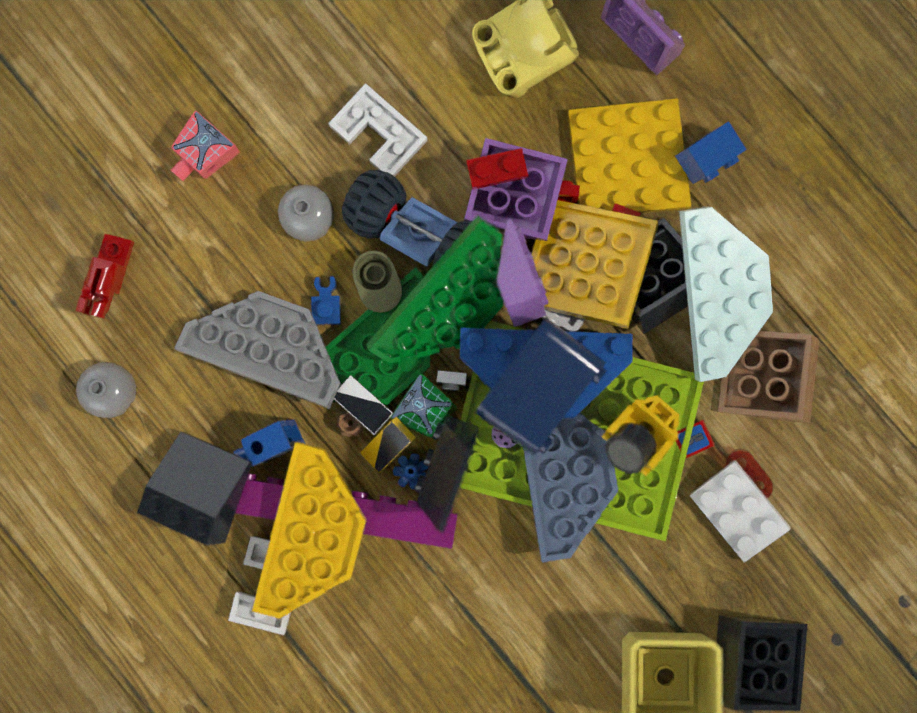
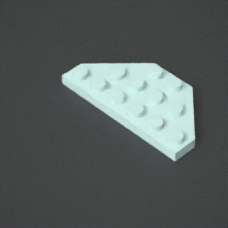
(725, 290)

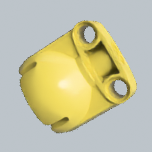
(525, 44)

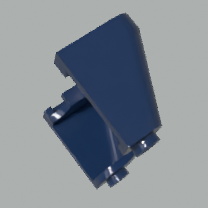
(541, 387)

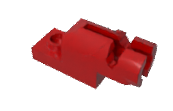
(105, 276)

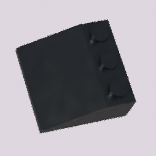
(664, 280)
(445, 469)
(196, 490)
(761, 663)

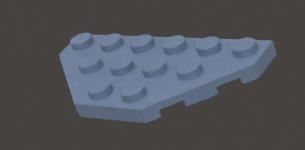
(569, 486)

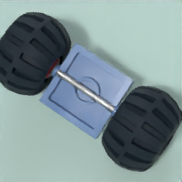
(378, 210)

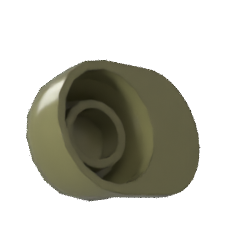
(377, 281)

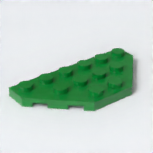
(451, 296)
(376, 375)

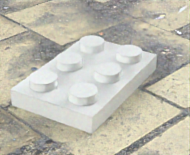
(739, 511)

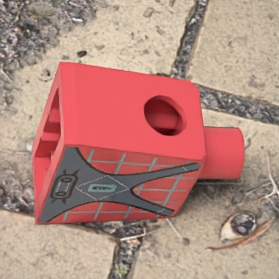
(201, 148)

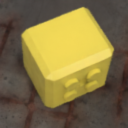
(694, 667)

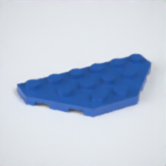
(493, 350)

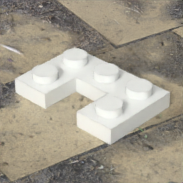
(371, 109)
(243, 602)

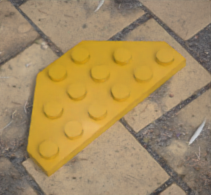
(312, 535)

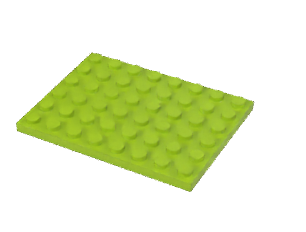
(642, 501)

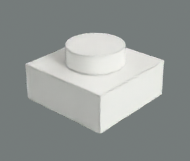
(451, 380)

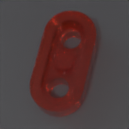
(753, 469)

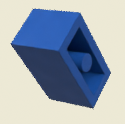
(710, 153)

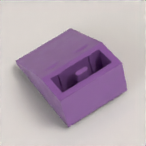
(519, 279)

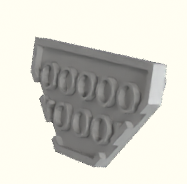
(265, 343)

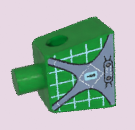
(424, 407)

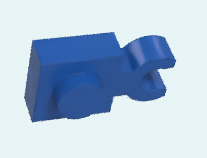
(325, 306)

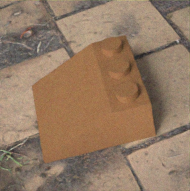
(773, 378)

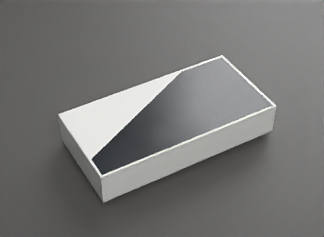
(362, 405)

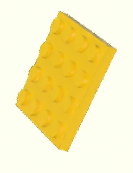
(629, 156)
(594, 262)

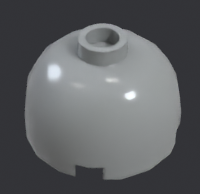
(305, 212)
(106, 390)

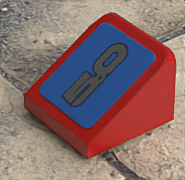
(699, 440)

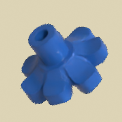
(403, 470)

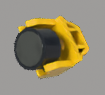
(642, 435)

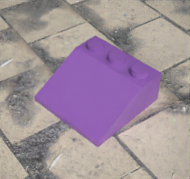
(643, 32)
(525, 201)

